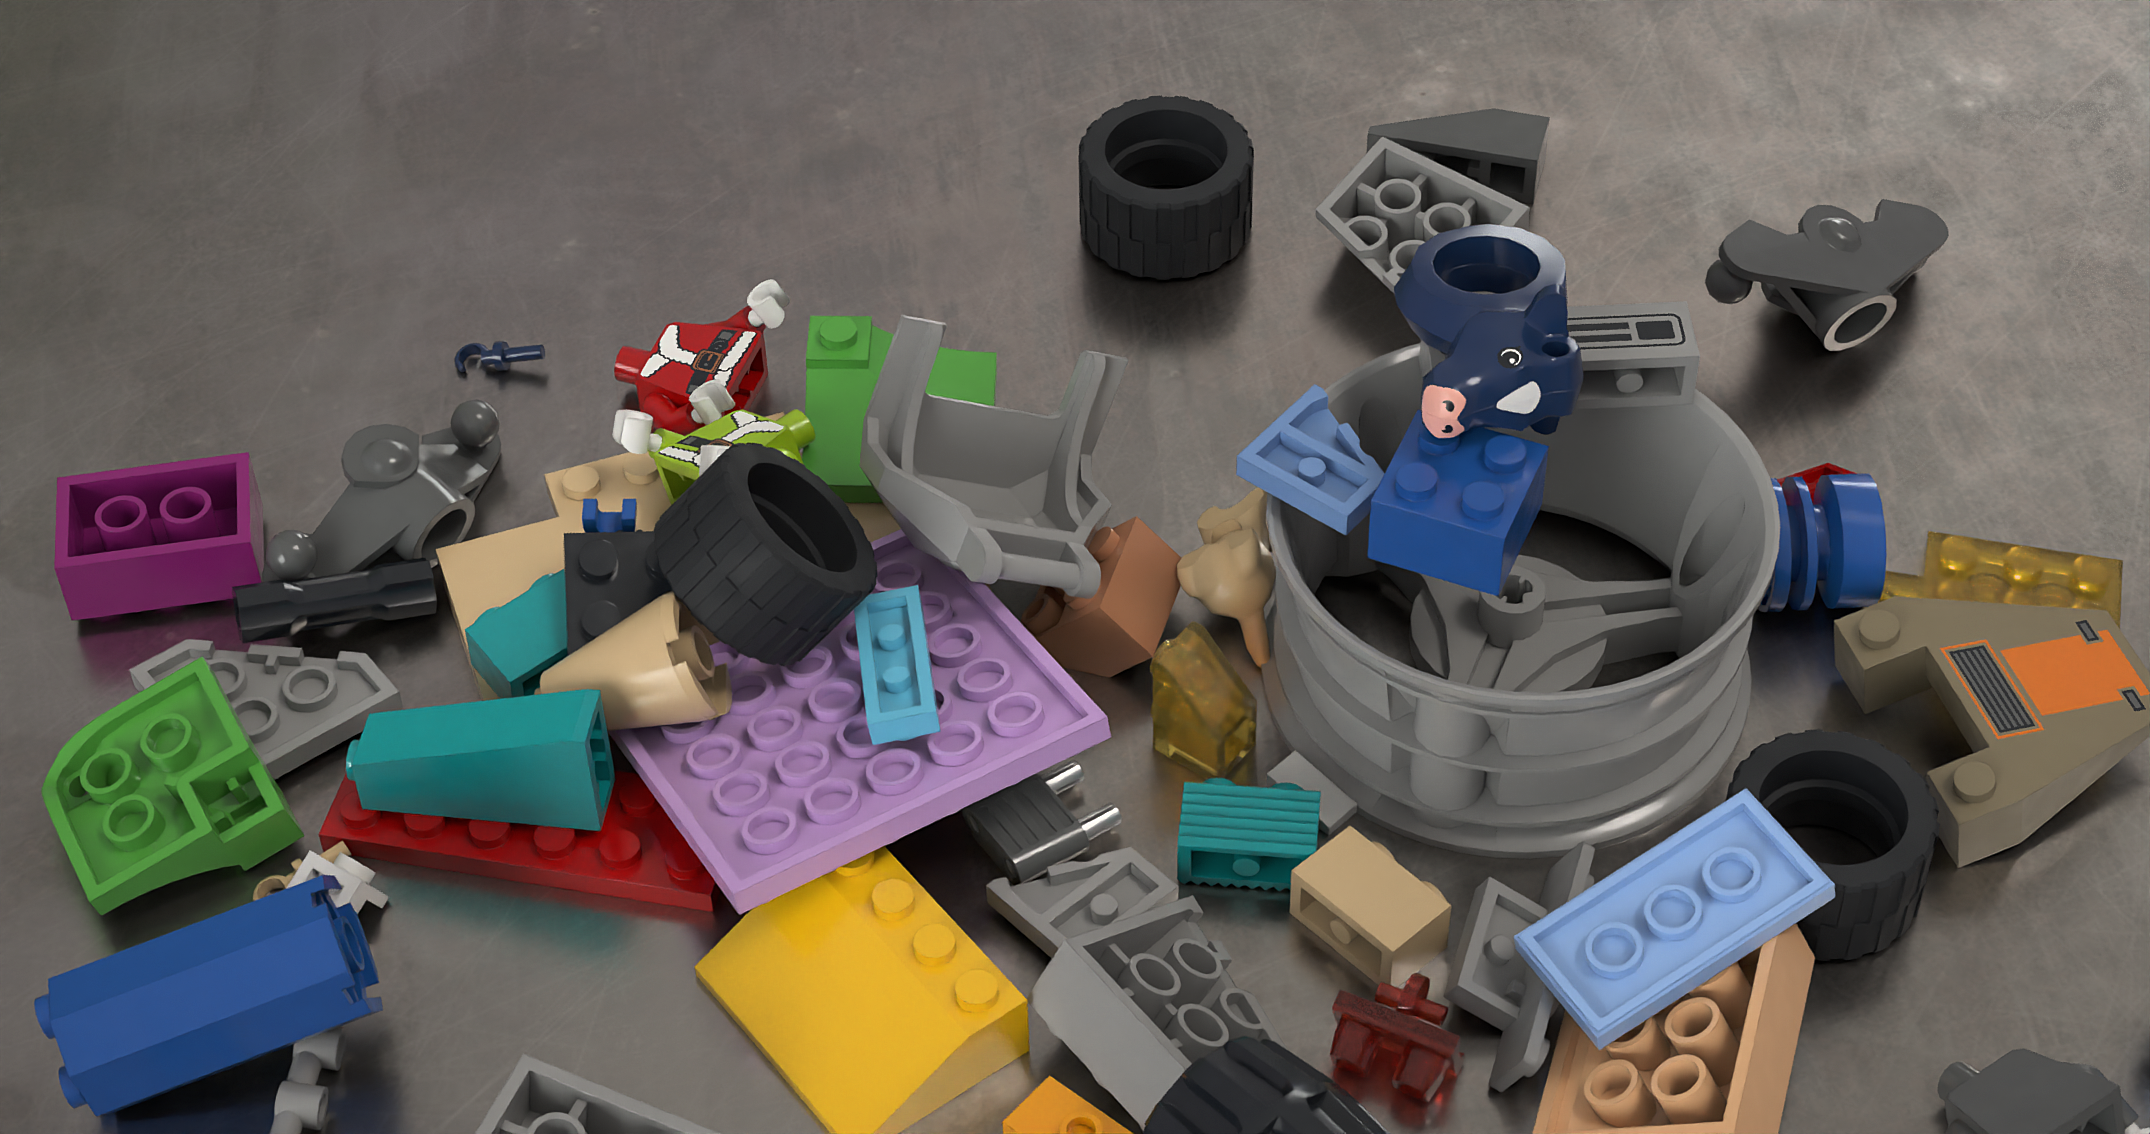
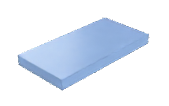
(1673, 918)

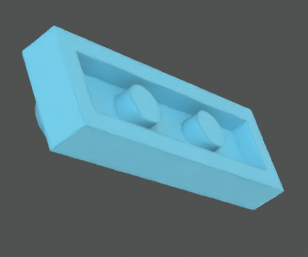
(896, 666)

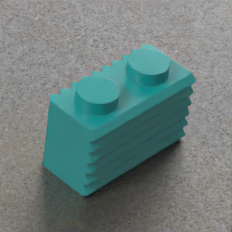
(1245, 833)

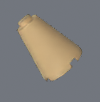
(649, 669)

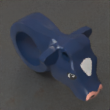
(1504, 351)

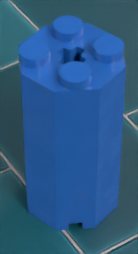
(209, 997)

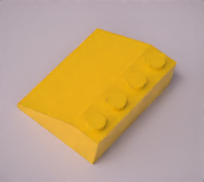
(867, 997)

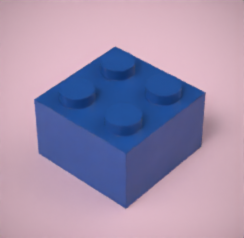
(1457, 505)

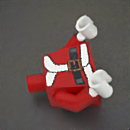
(704, 368)

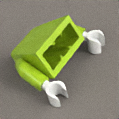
(687, 457)

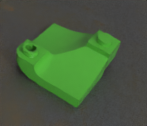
(841, 375)
(167, 791)

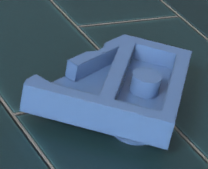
(1313, 464)

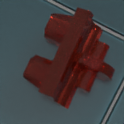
(1424, 1048)

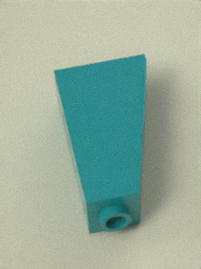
(490, 760)

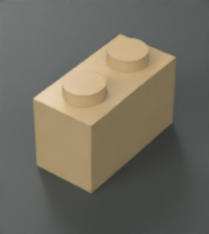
(1370, 908)

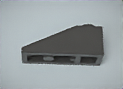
(1486, 145)

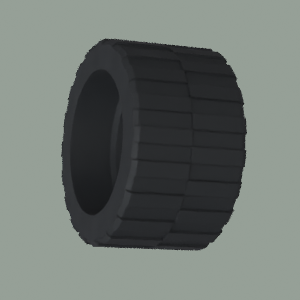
(1167, 229)
(764, 554)
(1868, 794)

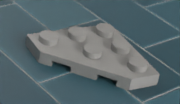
(286, 700)

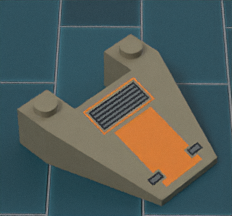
(2032, 688)

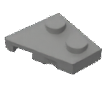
(1082, 896)

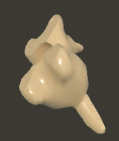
(1234, 568)

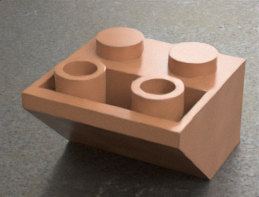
(1126, 613)

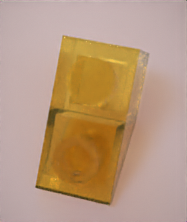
(1200, 705)

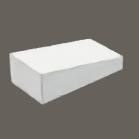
(1335, 805)

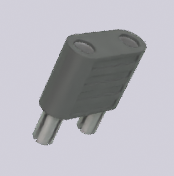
(1031, 828)

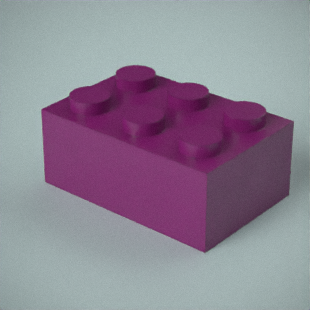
(158, 535)

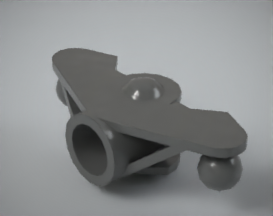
(1833, 270)
(399, 498)

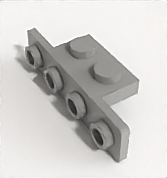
(1495, 979)

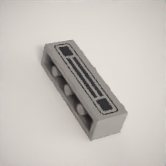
(1627, 353)

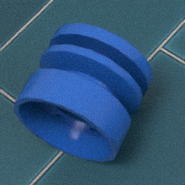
(1828, 544)

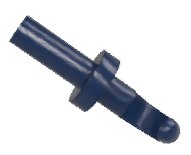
(499, 355)

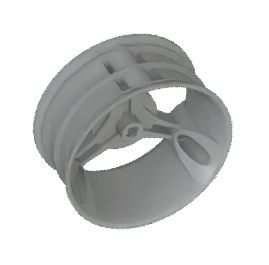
(1497, 727)

